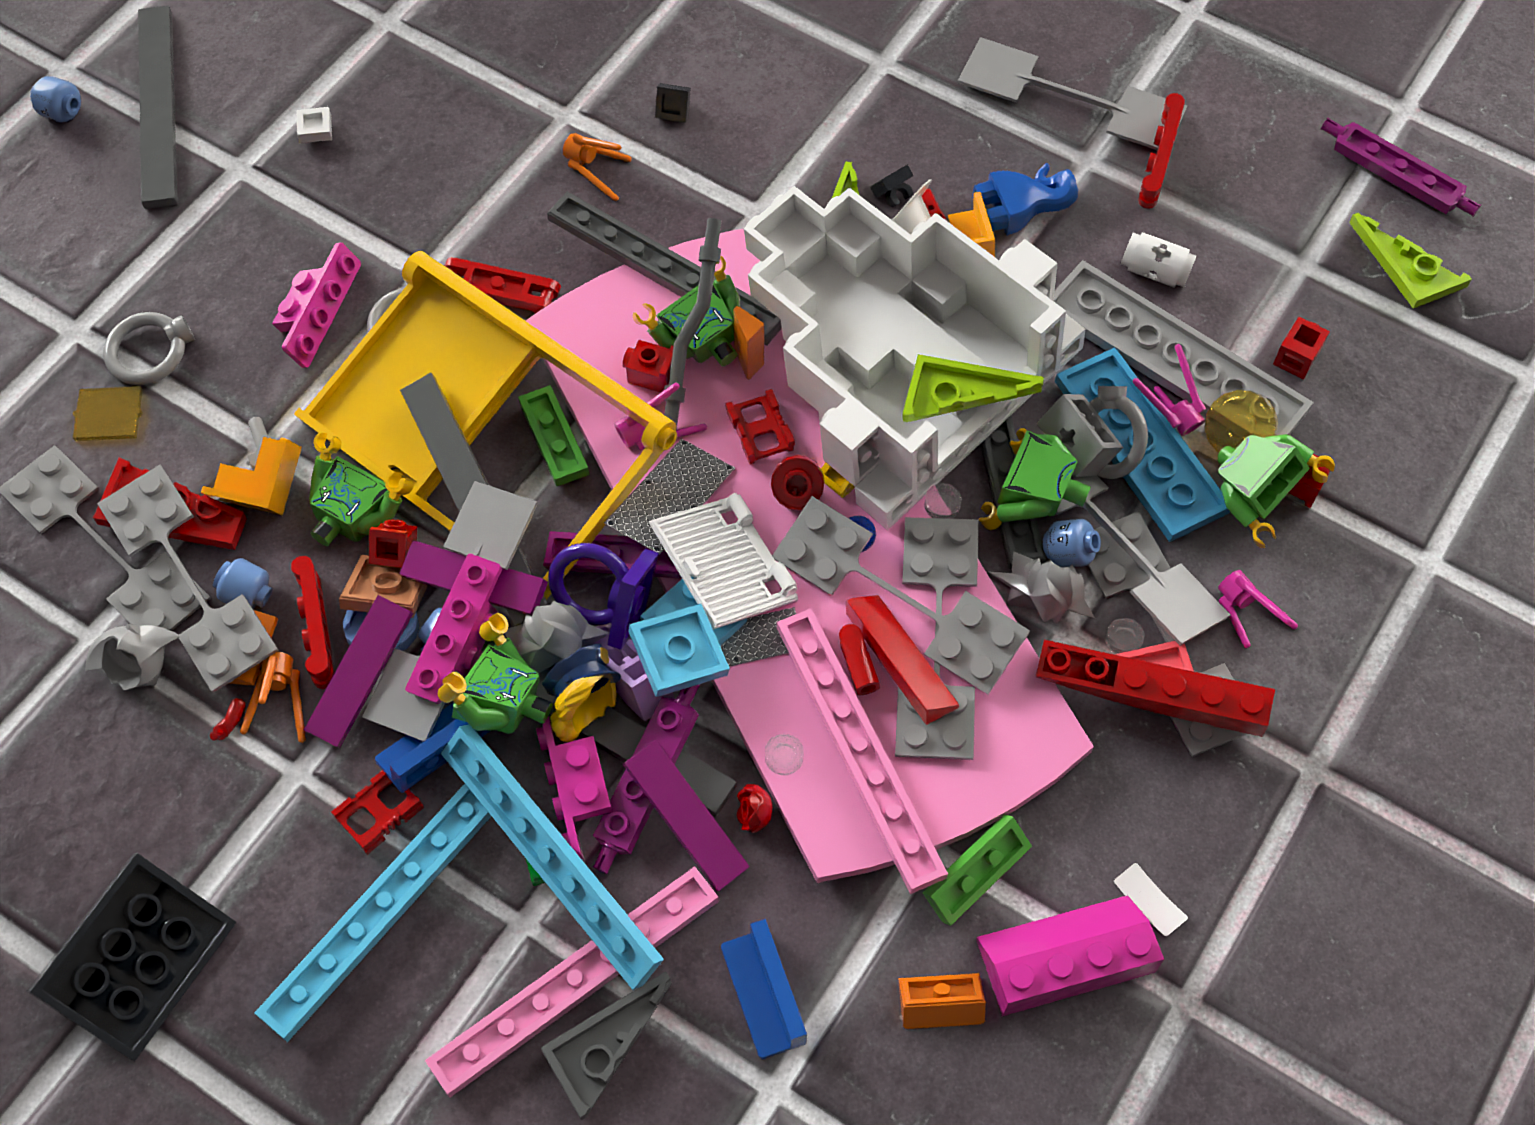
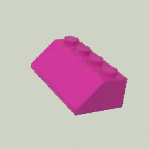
(1069, 954)

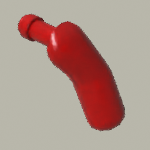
(230, 720)

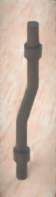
(709, 256)

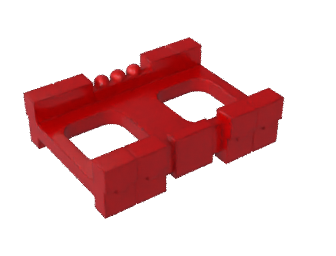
(771, 424)
(385, 818)

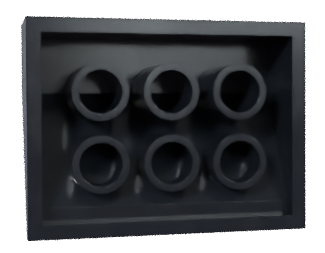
(132, 957)

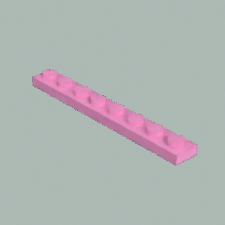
(862, 752)
(563, 987)

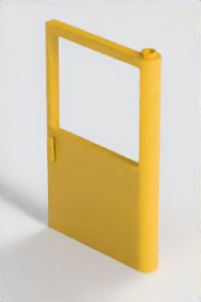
(478, 360)

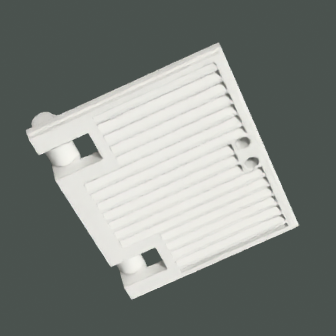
(724, 560)

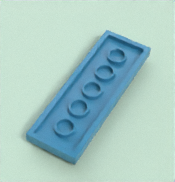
(1170, 476)

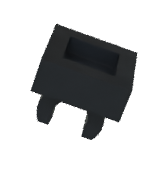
(672, 102)
(893, 183)

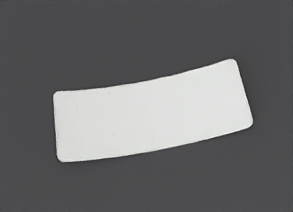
(1150, 900)

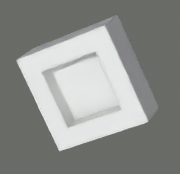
(314, 125)

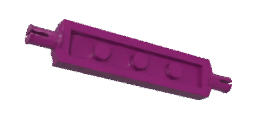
(1400, 168)
(630, 807)

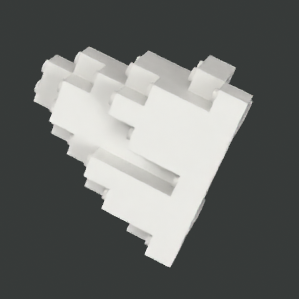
(870, 298)

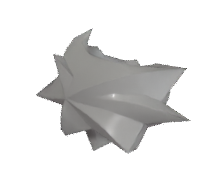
(1045, 588)
(552, 635)
(130, 654)

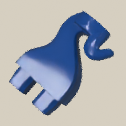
(1020, 198)

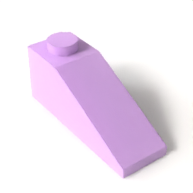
(634, 683)

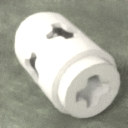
(1172, 269)

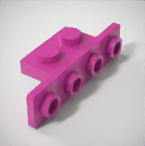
(314, 303)
(455, 636)
(579, 781)

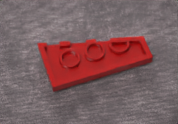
(212, 521)

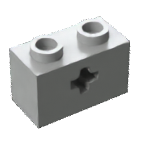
(1082, 433)

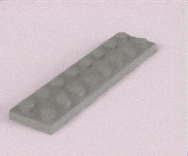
(1147, 342)

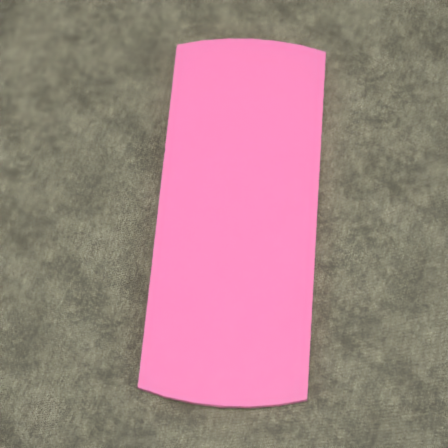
(1021, 729)

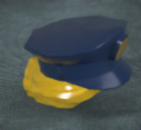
(582, 690)

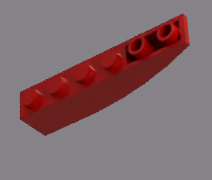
(1158, 688)

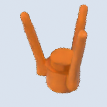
(584, 149)
(274, 676)

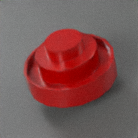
(796, 481)

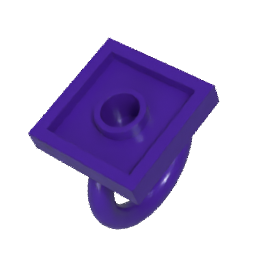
(628, 594)

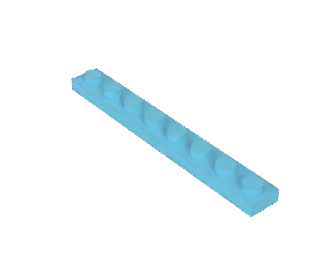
(552, 857)
(373, 914)

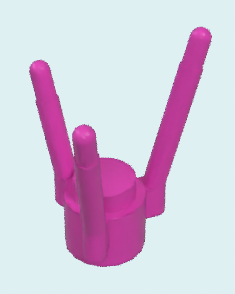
(1183, 415)
(631, 431)
(1242, 592)

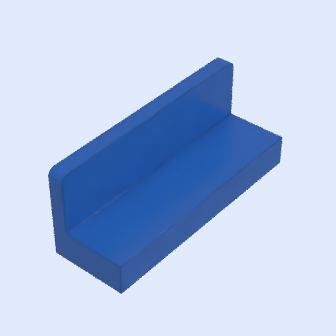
(413, 759)
(764, 992)

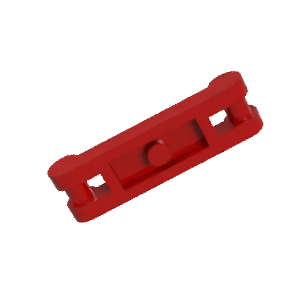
(1158, 162)
(507, 285)
(316, 636)

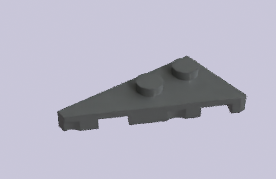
(594, 1049)

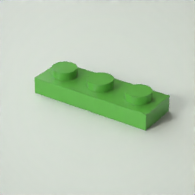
(553, 435)
(978, 869)

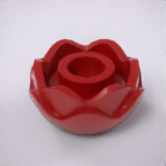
(755, 808)

